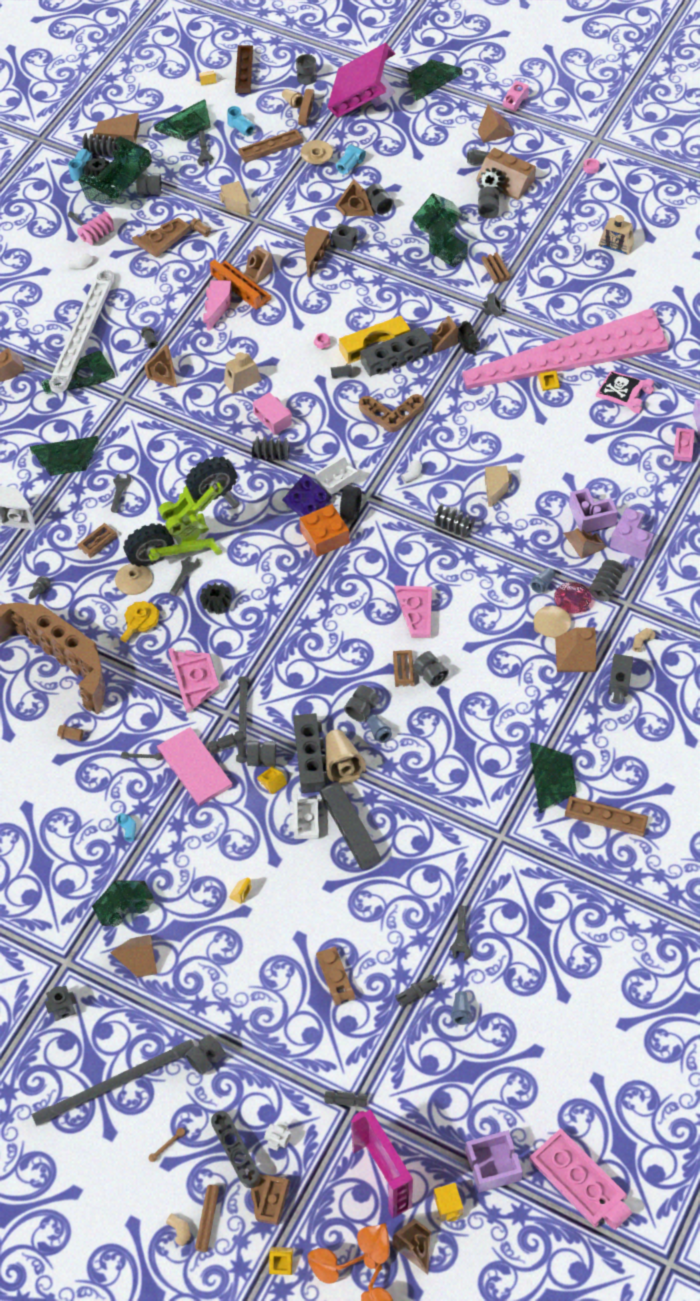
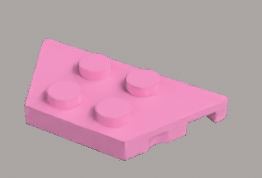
(194, 676)

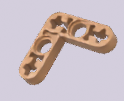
(389, 416)

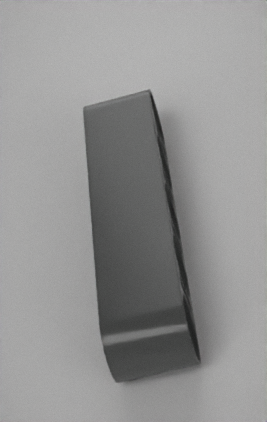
(350, 825)

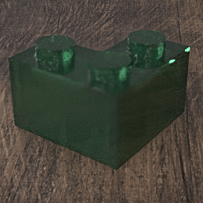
(433, 210)
(445, 244)
(120, 899)

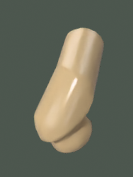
(646, 633)
(182, 1229)

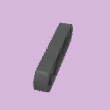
(235, 1149)

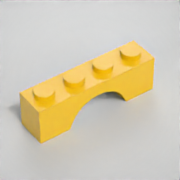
(352, 344)

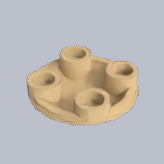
(551, 621)

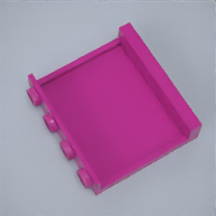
(359, 81)
(369, 1134)

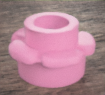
(322, 341)

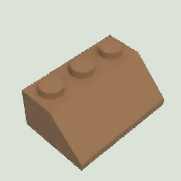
(518, 172)

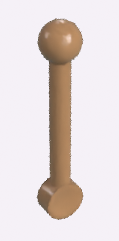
(179, 1133)

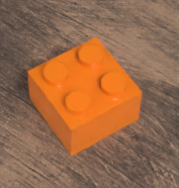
(324, 530)

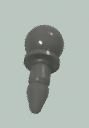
(42, 583)

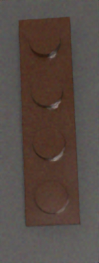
(244, 69)

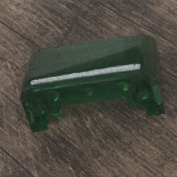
(118, 176)

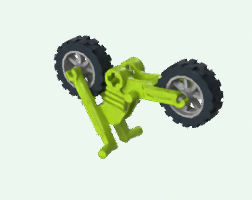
(202, 486)

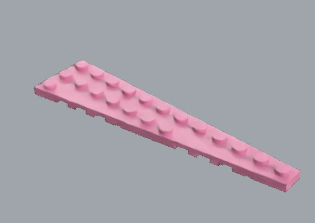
(609, 342)

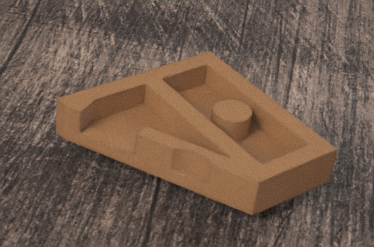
(269, 1198)

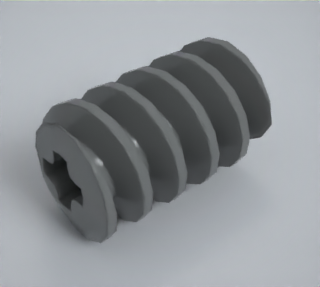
(98, 146)
(270, 448)
(453, 522)
(606, 580)

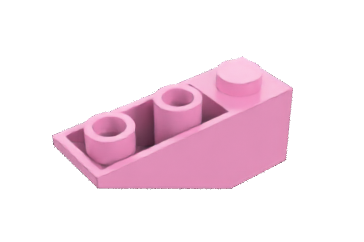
(218, 301)

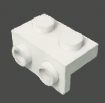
(336, 475)
(305, 818)

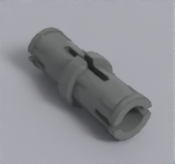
(416, 990)

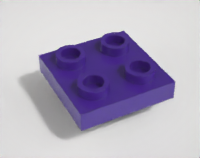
(306, 496)

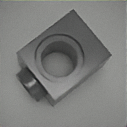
(344, 237)

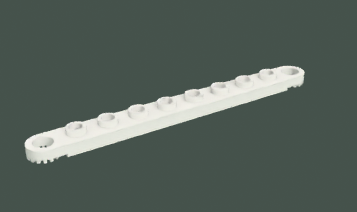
(81, 331)

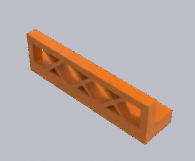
(242, 289)

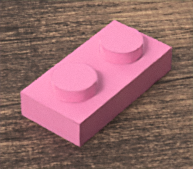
(683, 444)

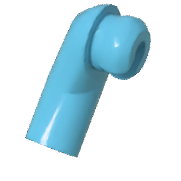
(128, 824)

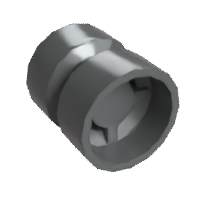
(306, 69)
(149, 184)
(379, 199)
(488, 202)
(432, 671)
(360, 703)
(261, 753)
(199, 1060)

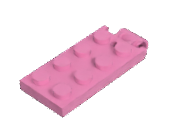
(581, 1180)

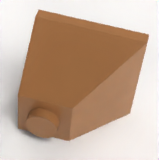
(576, 650)

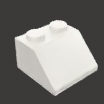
(15, 509)

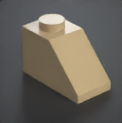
(234, 198)
(496, 483)

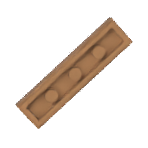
(270, 145)
(606, 816)

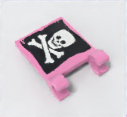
(624, 390)

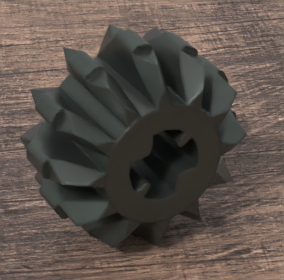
(95, 166)
(493, 174)
(215, 598)

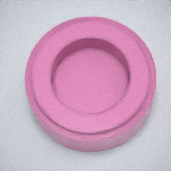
(591, 165)

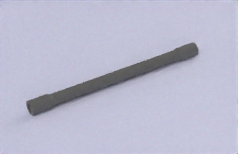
(51, 1111)

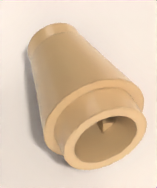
(293, 98)

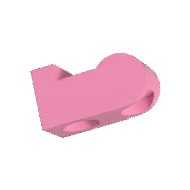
(515, 97)

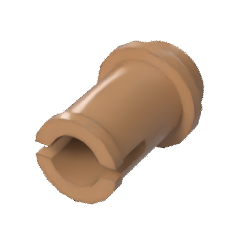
(197, 225)
(70, 733)

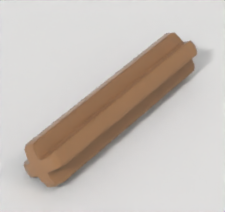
(207, 1218)

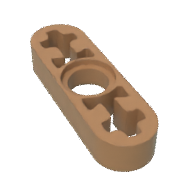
(306, 107)

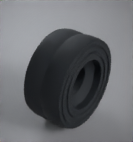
(350, 502)

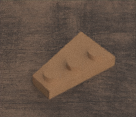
(161, 239)

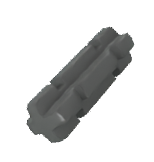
(227, 741)
(345, 1098)

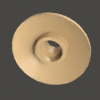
(316, 152)
(133, 584)

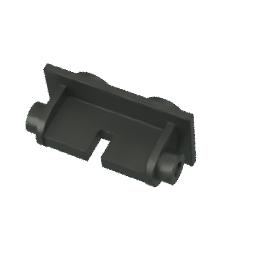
(468, 342)

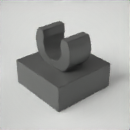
(492, 305)

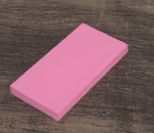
(194, 766)

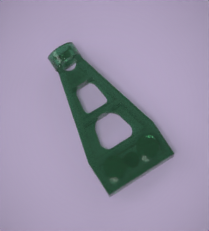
(99, 366)

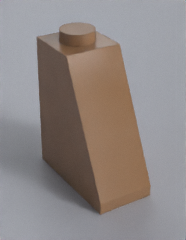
(124, 126)

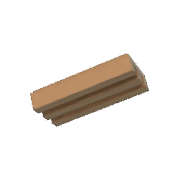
(492, 259)
(99, 541)
(403, 681)

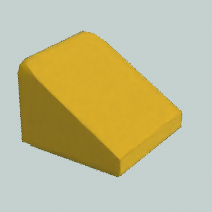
(207, 77)
(549, 380)
(272, 780)
(241, 890)
(280, 1260)

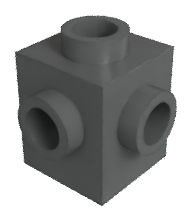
(60, 1002)

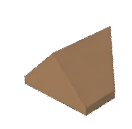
(493, 126)
(354, 201)
(258, 264)
(445, 335)
(161, 367)
(585, 543)
(137, 956)
(414, 1244)

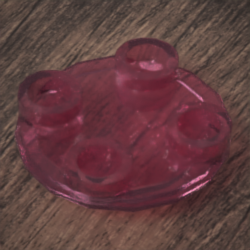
(572, 597)

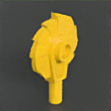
(140, 618)

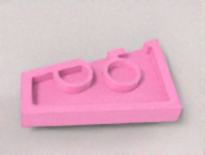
(416, 609)

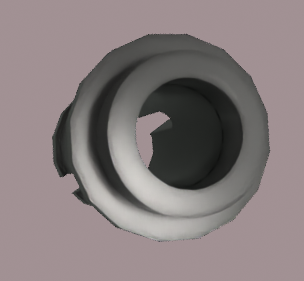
(148, 334)
(339, 371)

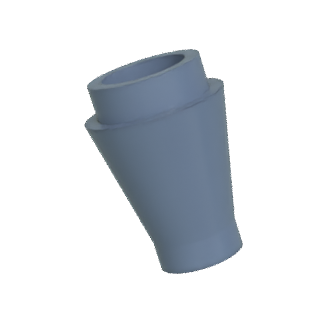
(541, 581)
(380, 730)
(461, 1009)

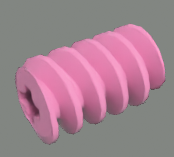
(96, 228)

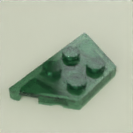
(431, 77)
(186, 122)
(65, 455)
(552, 776)

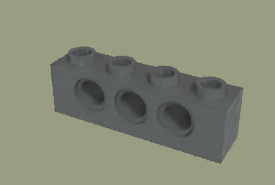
(396, 351)
(308, 725)

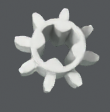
(277, 1135)

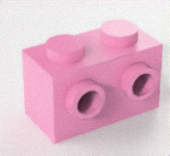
(272, 413)

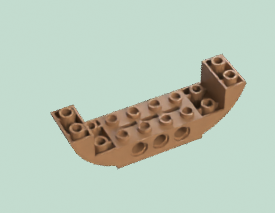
(60, 640)

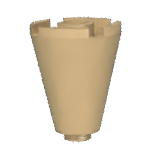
(342, 758)

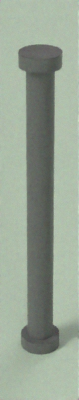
(243, 682)

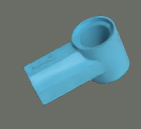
(239, 121)
(352, 156)
(76, 165)

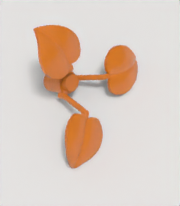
(376, 1249)

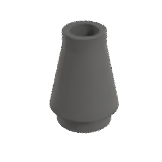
(476, 156)

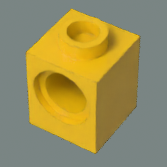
(448, 1202)

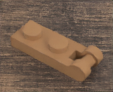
(335, 975)

